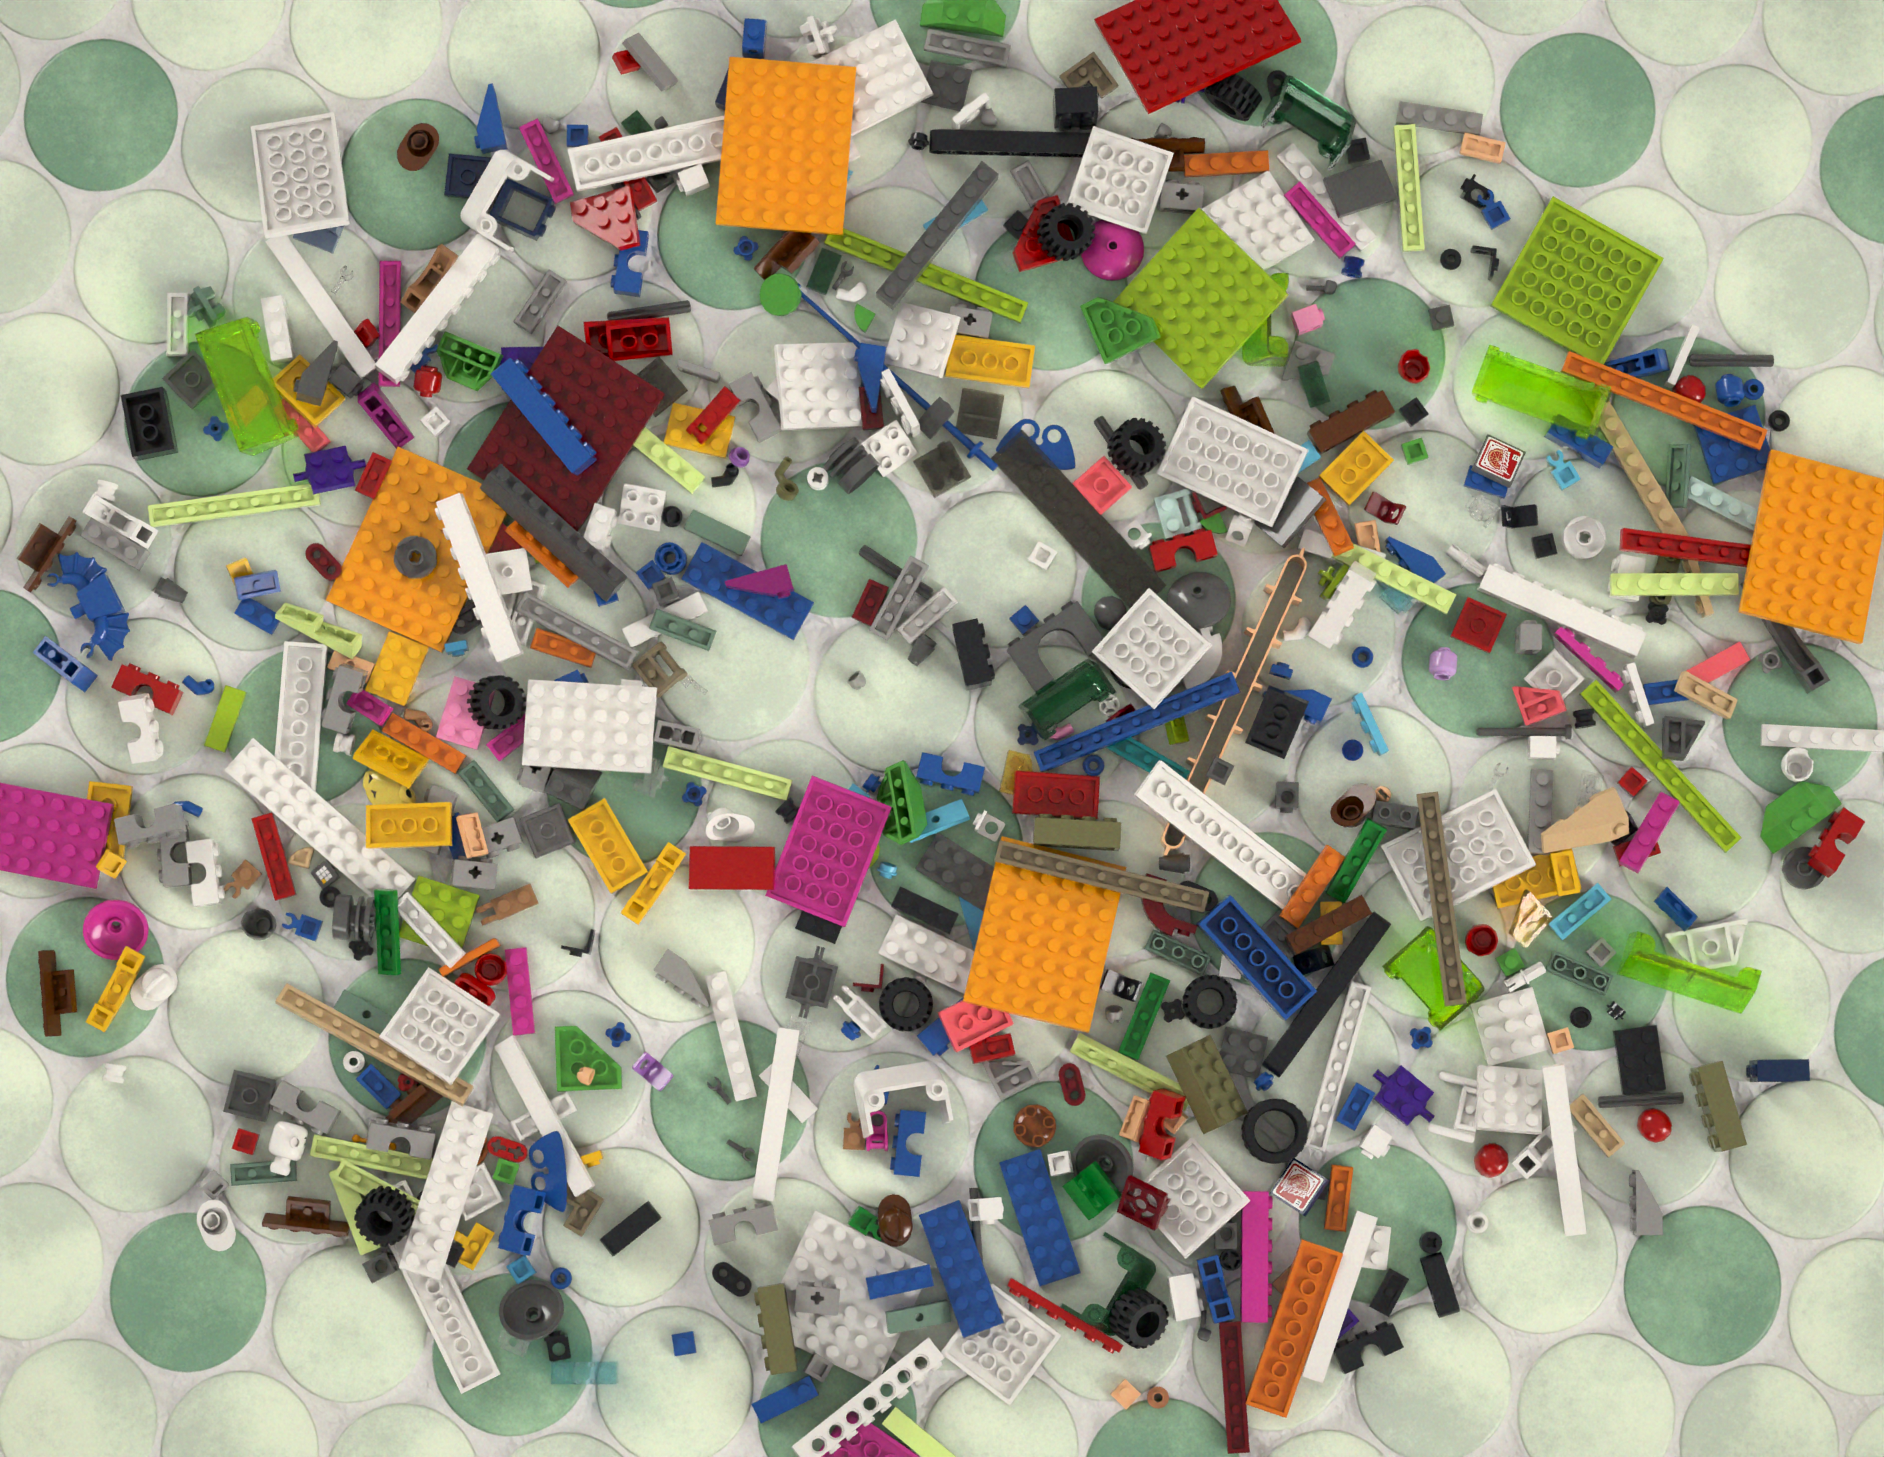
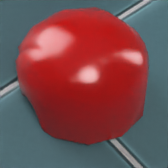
(1413, 366)
(1691, 388)
(1481, 939)
(490, 969)
(1654, 1125)
(1491, 1160)

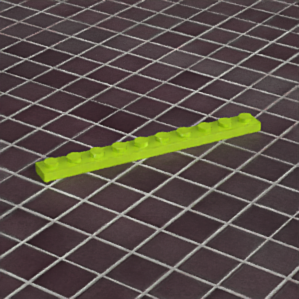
(933, 276)
(1662, 769)

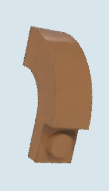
(436, 269)

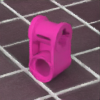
(880, 1134)

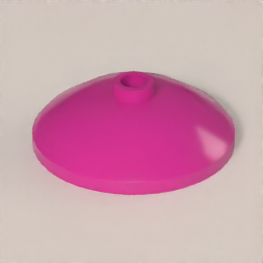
(1115, 263)
(109, 939)

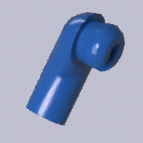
(199, 688)
(190, 807)

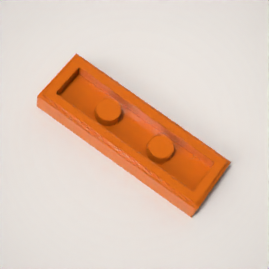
(562, 648)
(471, 956)
(1338, 1198)

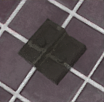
(663, 378)
(979, 413)

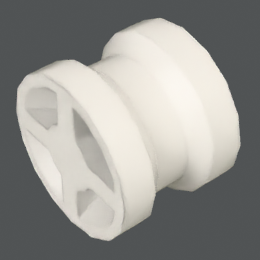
(820, 482)
(106, 490)
(1111, 702)
(344, 743)
(114, 1073)

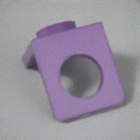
(653, 1071)

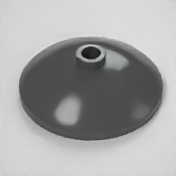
(1203, 608)
(1099, 1147)
(531, 1299)

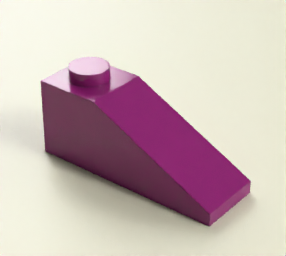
(384, 415)
(768, 582)

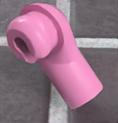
(1062, 732)

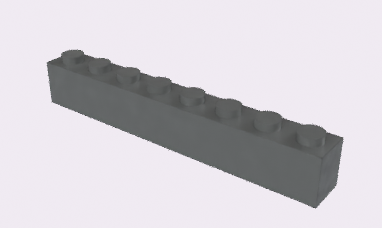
(937, 235)
(553, 532)

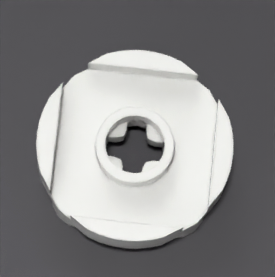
(1588, 526)

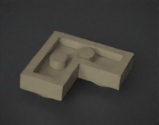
(1090, 71)
(584, 1210)

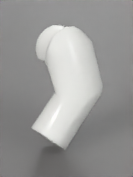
(854, 294)
(1299, 632)

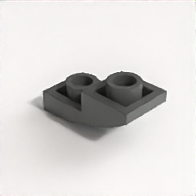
(935, 417)

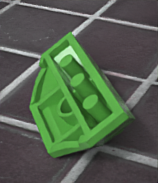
(964, 16)
(466, 361)
(905, 797)
(1796, 813)

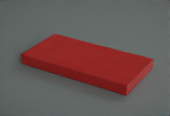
(1055, 794)
(731, 868)

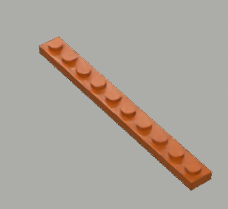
(1665, 401)

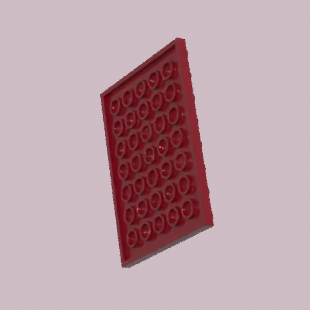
(599, 399)

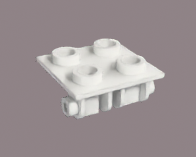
(890, 447)
(641, 507)

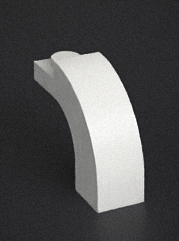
(120, 521)
(1209, 662)
(1535, 1152)

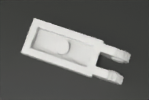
(861, 1014)

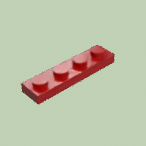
(641, 190)
(273, 856)

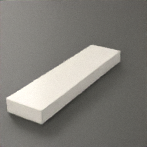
(1316, 544)
(686, 608)
(429, 930)

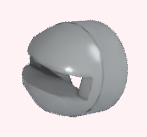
(988, 118)
(550, 125)
(1162, 132)
(857, 680)
(1113, 1013)

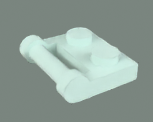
(1170, 514)

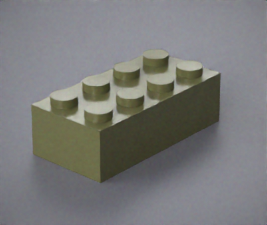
(1077, 833)
(1207, 1084)
(1717, 1106)
(777, 1329)

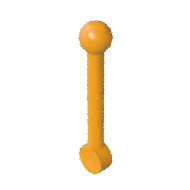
(356, 1138)

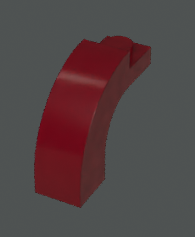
(1162, 920)

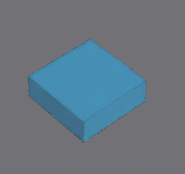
(521, 1269)

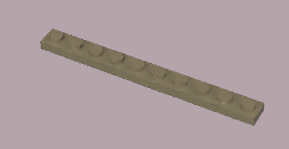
(1101, 876)
(1441, 899)

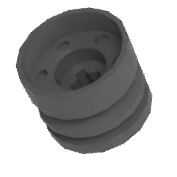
(851, 465)
(354, 918)

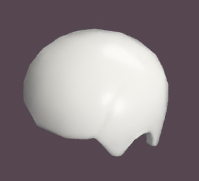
(1797, 764)

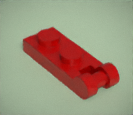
(713, 415)

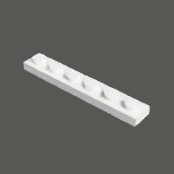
(1311, 178)
(1822, 738)
(730, 1036)

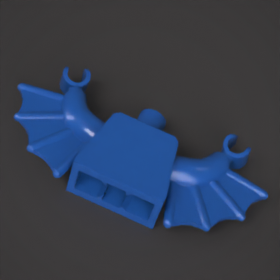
(96, 600)

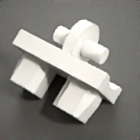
(822, 35)

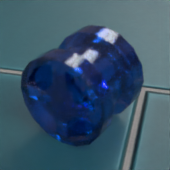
(1352, 267)

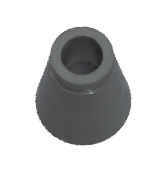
(170, 590)
(922, 648)
(1175, 863)

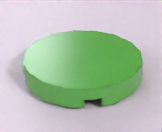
(780, 294)

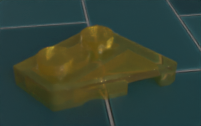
(1013, 762)
(1529, 919)

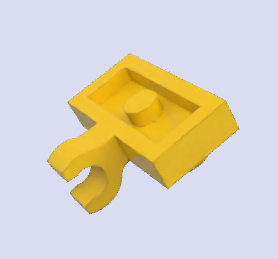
(474, 1244)

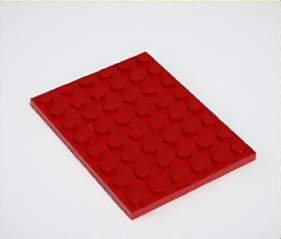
(1190, 44)

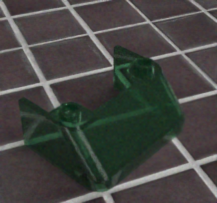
(1312, 115)
(1065, 696)
(1139, 1274)

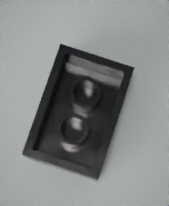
(1075, 108)
(149, 423)
(973, 654)

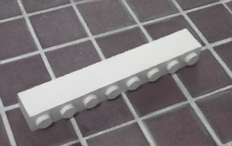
(437, 308)
(479, 578)
(1562, 611)

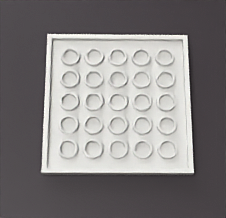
(845, 1257)

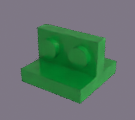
(1092, 1190)

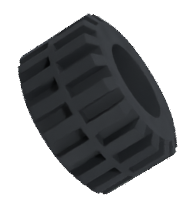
(1234, 97)
(1077, 221)
(1126, 457)
(480, 702)
(906, 985)
(1228, 1001)
(377, 1228)
(1139, 1318)

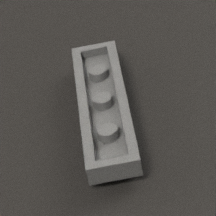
(967, 47)
(1439, 118)
(899, 598)
(1539, 808)

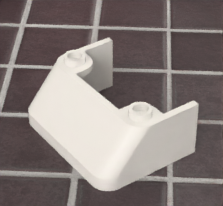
(500, 166)
(872, 1084)

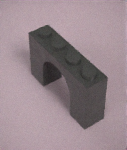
(1025, 651)

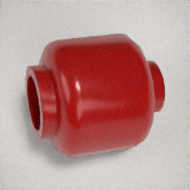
(427, 381)

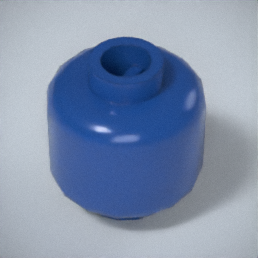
(1730, 390)

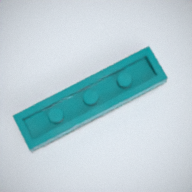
(1144, 756)

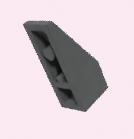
(315, 378)

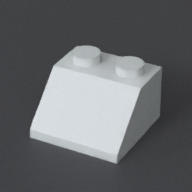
(1184, 1296)

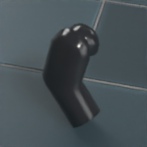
(727, 478)

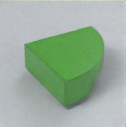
(863, 317)
(1215, 524)

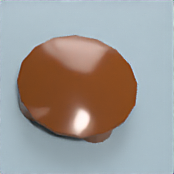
(1034, 1125)

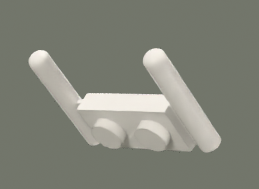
(1465, 1120)

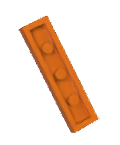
(1226, 163)
(1330, 522)
(541, 554)
(424, 743)
(1312, 886)

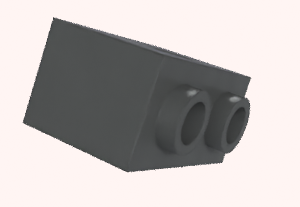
(1394, 815)

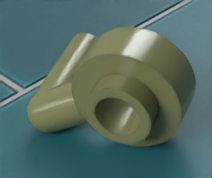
(786, 488)

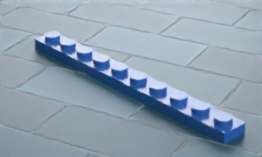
(1136, 722)

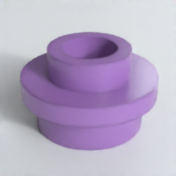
(739, 457)

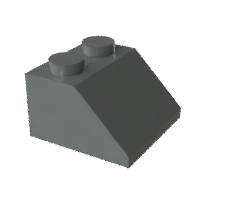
(573, 785)

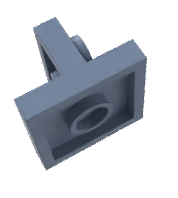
(323, 239)

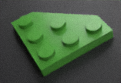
(1118, 328)
(576, 1051)

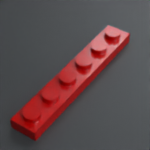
(1071, 1321)

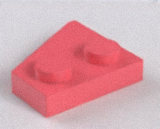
(1538, 703)

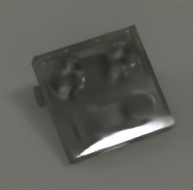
(942, 469)

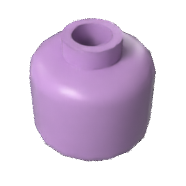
(1443, 663)

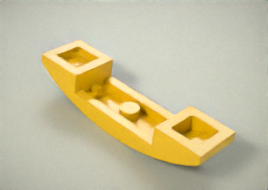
(653, 883)
(116, 989)

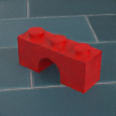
(1199, 543)
(130, 680)
(1826, 856)
(1155, 1140)

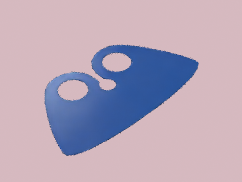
(1059, 453)
(554, 1159)

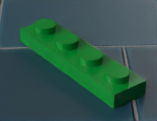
(1356, 860)
(387, 931)
(1144, 1016)

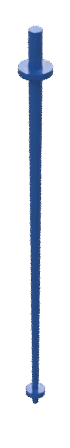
(975, 450)

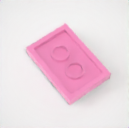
(456, 721)

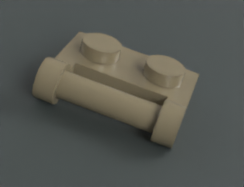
(652, 672)

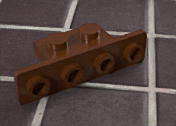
(1178, 147)
(787, 253)
(1250, 411)
(41, 550)
(57, 992)
(414, 1105)
(306, 1216)

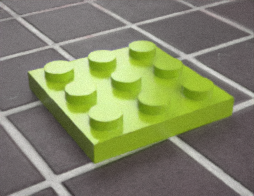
(447, 905)

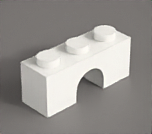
(277, 329)
(140, 711)
(209, 890)

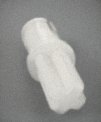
(1465, 560)
(1525, 976)

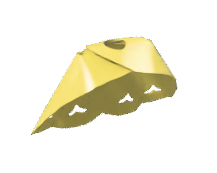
(386, 790)

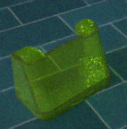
(1263, 348)
(1419, 968)

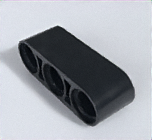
(630, 1228)
(1439, 1284)

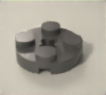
(404, 552)
(1792, 869)

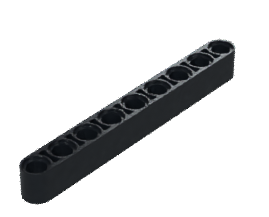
(1008, 143)
(1326, 994)

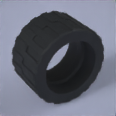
(1298, 1120)

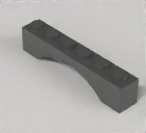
(1798, 656)

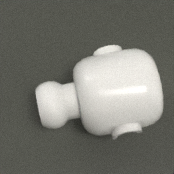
(286, 1144)

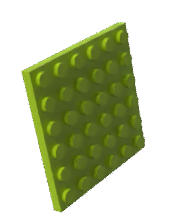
(1577, 281)
(1203, 297)

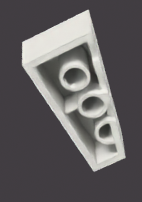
(1342, 605)

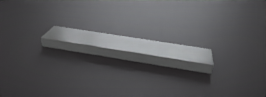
(576, 631)

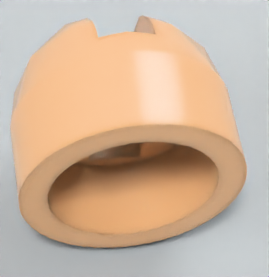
(1379, 797)
(585, 1075)

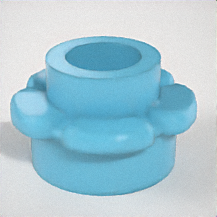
(887, 870)

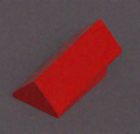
(630, 338)

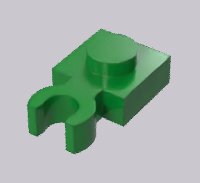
(864, 1222)

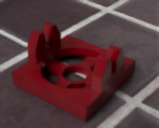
(1127, 1196)

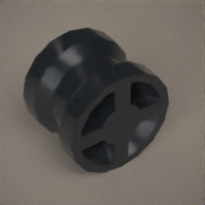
(1584, 718)
(788, 810)
(1427, 1243)
(1233, 1259)

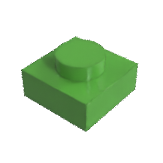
(1414, 451)
(1510, 962)
(506, 1171)

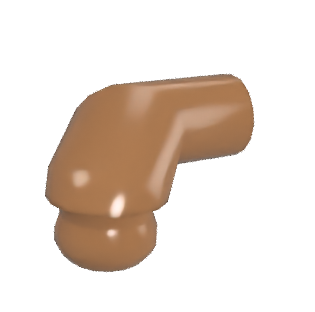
(420, 718)

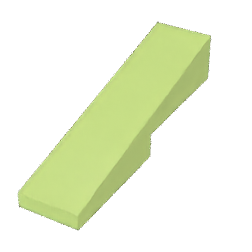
(312, 625)
(350, 1201)
(914, 1435)

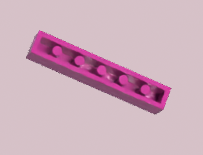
(1254, 1256)

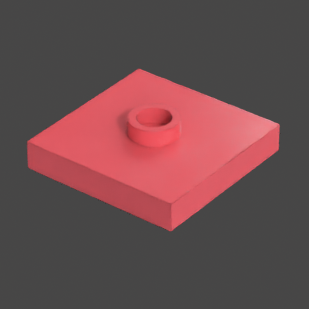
(1102, 485)

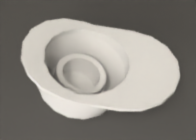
(728, 826)
(154, 987)
(216, 1225)

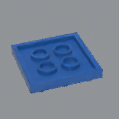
(1729, 458)

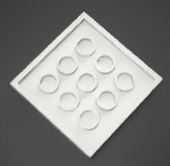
(1120, 179)
(1261, 221)
(818, 386)
(1151, 648)
(439, 1026)
(1199, 1195)
(1004, 1354)

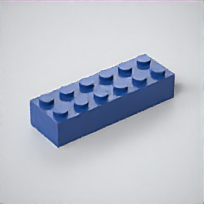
(541, 413)
(1256, 957)

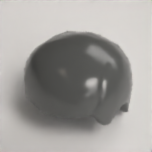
(1109, 612)
(258, 924)

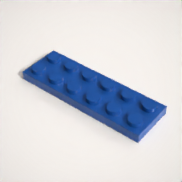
(712, 568)
(1039, 1217)
(961, 1269)

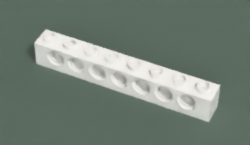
(925, 1350)

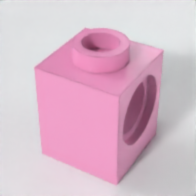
(1307, 319)

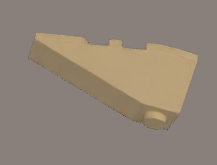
(1594, 823)

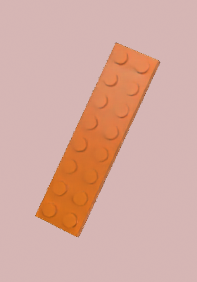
(1293, 1328)

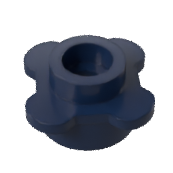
(1023, 739)

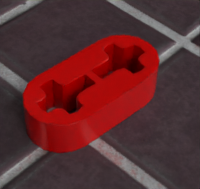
(509, 1144)

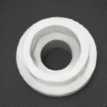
(360, 1058)
(1484, 1222)

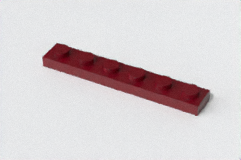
(1234, 1387)

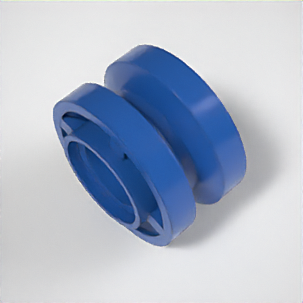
(679, 562)

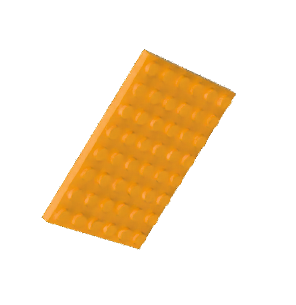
(786, 146)
(404, 508)
(1814, 547)
(1042, 944)

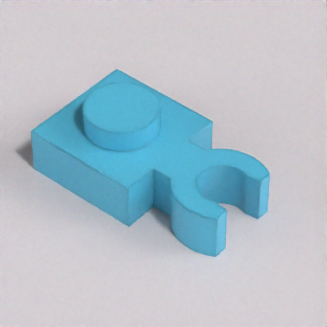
(1564, 474)

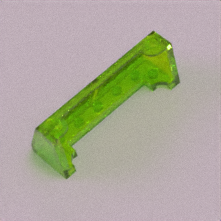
(246, 386)
(1541, 392)
(1685, 978)

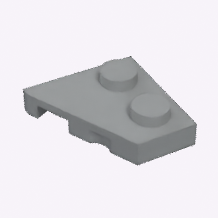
(1304, 354)
(1010, 1076)

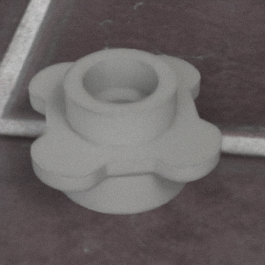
(1773, 655)

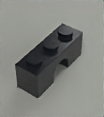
(924, 910)
(1349, 1353)

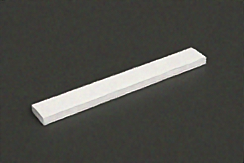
(322, 305)
(1337, 1066)
(542, 1111)
(775, 1114)
(1564, 1150)
(1339, 1297)

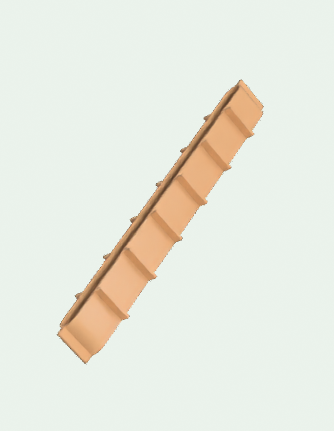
(1254, 685)

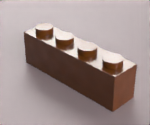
(1350, 422)
(1328, 925)

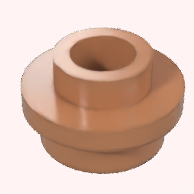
(1150, 1397)

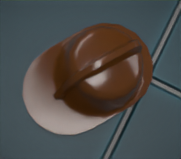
(417, 146)
(1353, 806)
(894, 1220)

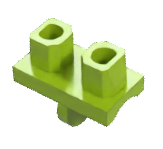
(1333, 580)

